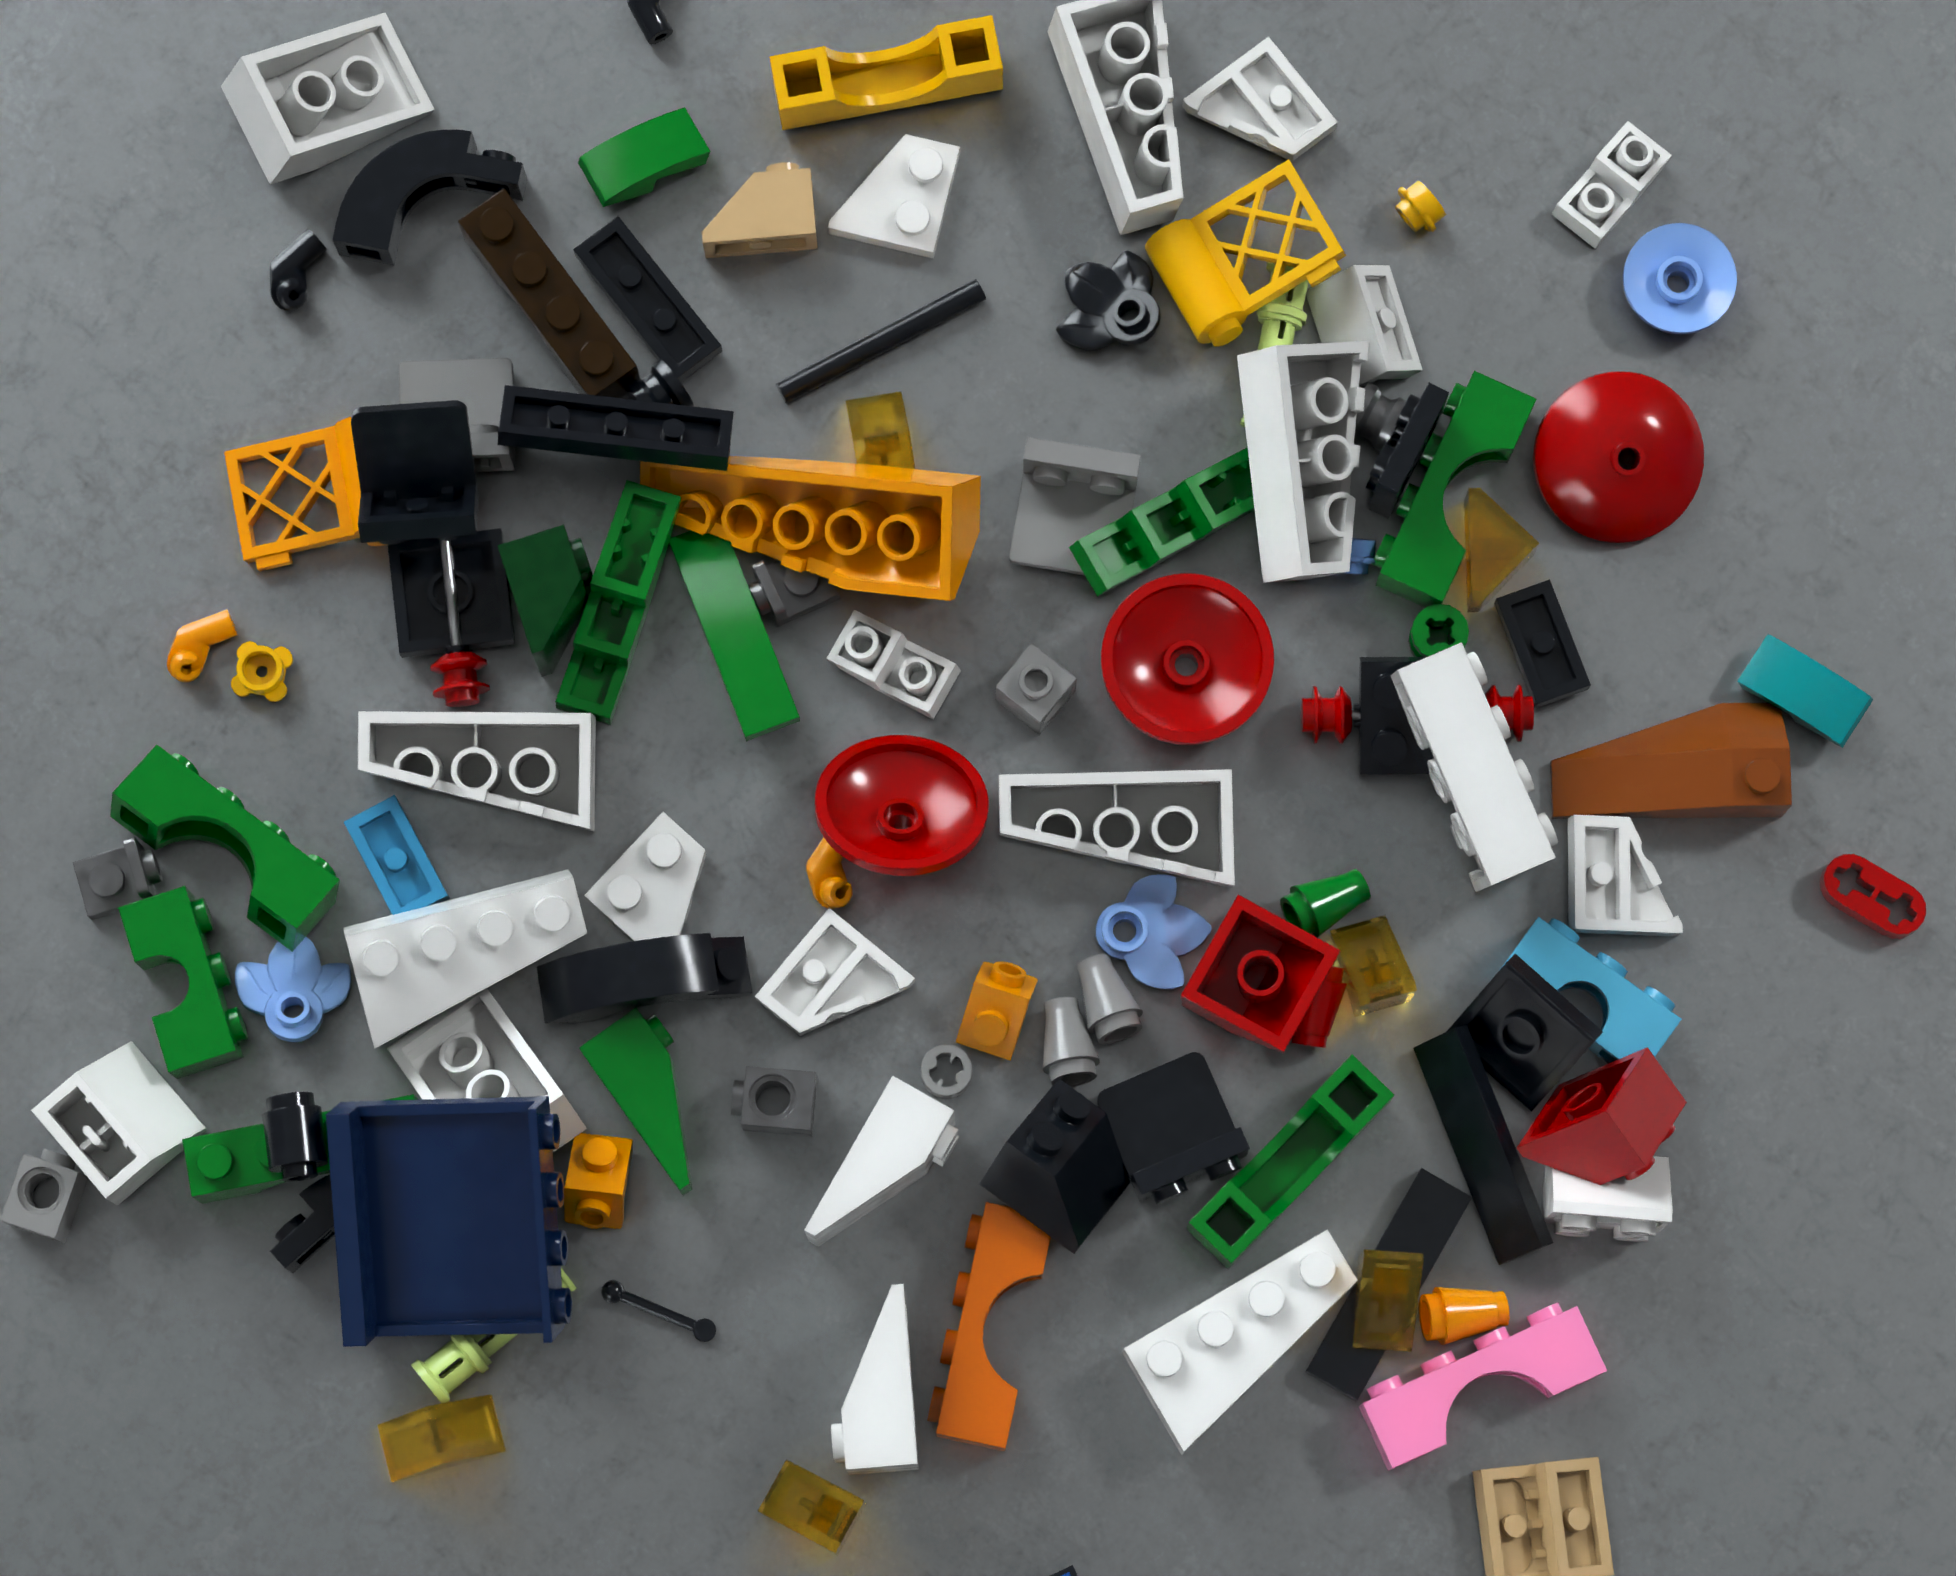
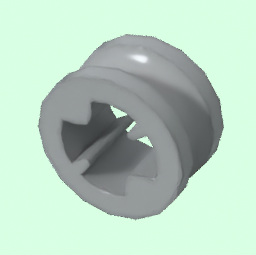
(929, 1065)

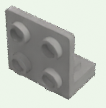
(477, 385)
(1067, 496)

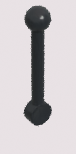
(703, 1329)

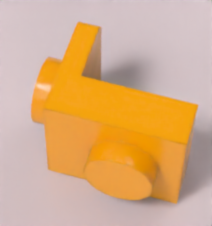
(996, 1009)
(597, 1181)

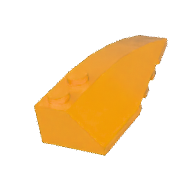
(836, 519)

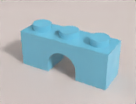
(1629, 1016)

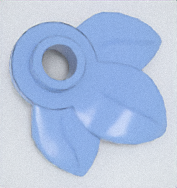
(1161, 932)
(291, 981)

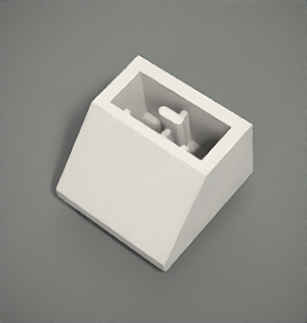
(118, 1121)
(1628, 1207)

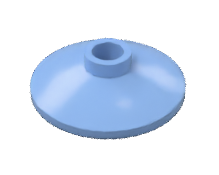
(1686, 253)

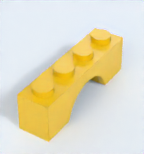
(836, 85)

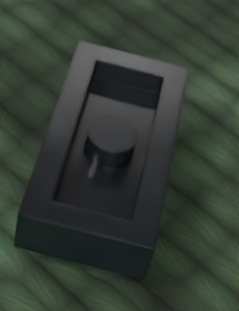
(1542, 643)

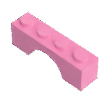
(1548, 1355)

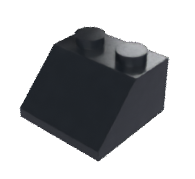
(1060, 1167)

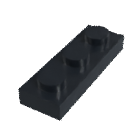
(647, 299)

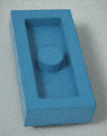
(395, 857)

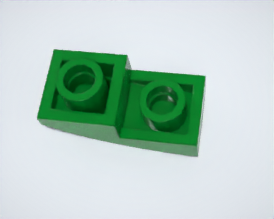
(639, 156)

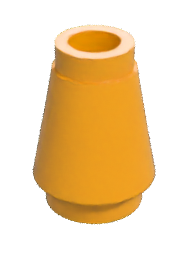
(1461, 1313)

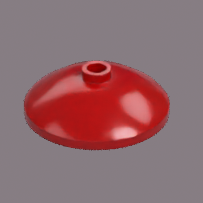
(1580, 451)
(1196, 621)
(901, 805)

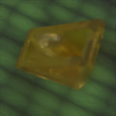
(880, 431)
(1493, 546)
(1373, 966)
(1387, 1299)
(441, 1437)
(812, 1507)

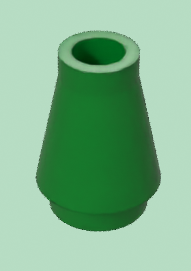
(1325, 901)

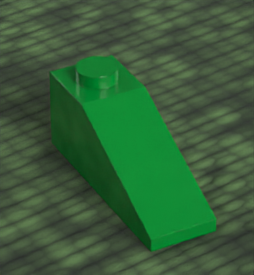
(642, 1080)

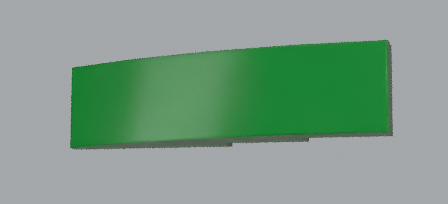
(1166, 524)
(618, 601)
(734, 633)

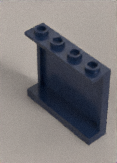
(447, 1218)

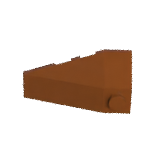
(1700, 765)

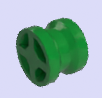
(1428, 641)

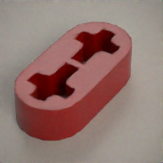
(1865, 907)

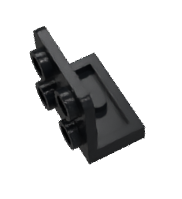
(415, 472)
(1173, 1128)

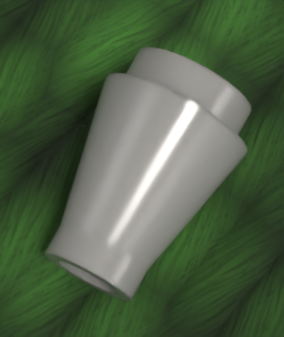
(1108, 1003)
(1067, 1044)

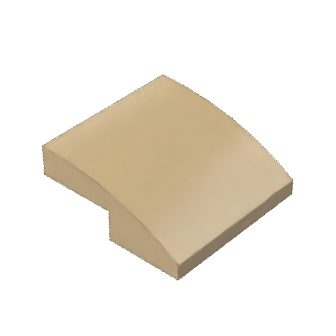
(1543, 1519)

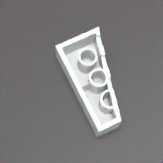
(1123, 99)
(1302, 454)
(495, 758)
(1474, 765)
(1135, 818)
(453, 949)
(1228, 1342)

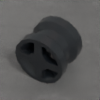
(659, 387)

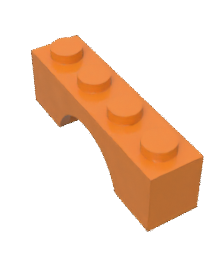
(976, 1400)

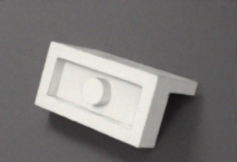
(1366, 307)

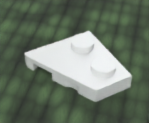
(651, 883)
(831, 977)

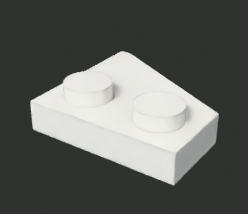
(1264, 103)
(902, 198)
(1613, 882)

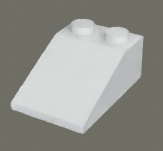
(325, 96)
(479, 1055)
(890, 1154)
(879, 1407)

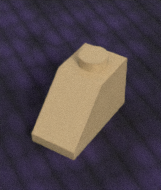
(766, 215)

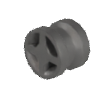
(1379, 417)

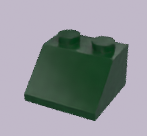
(548, 589)

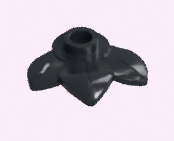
(1104, 297)

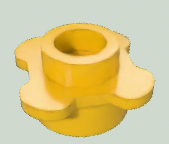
(250, 660)

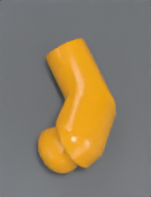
(194, 642)
(828, 877)

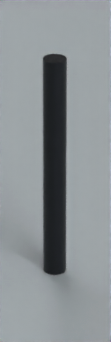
(881, 341)

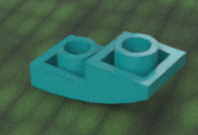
(1805, 690)

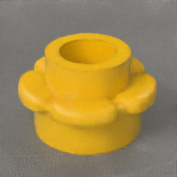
(1419, 207)

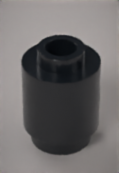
(294, 1136)

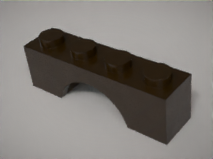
(548, 297)

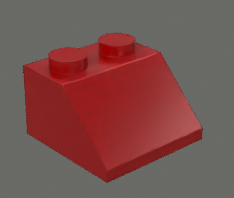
(1259, 975)
(1606, 1120)

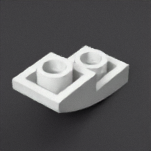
(1611, 184)
(893, 664)

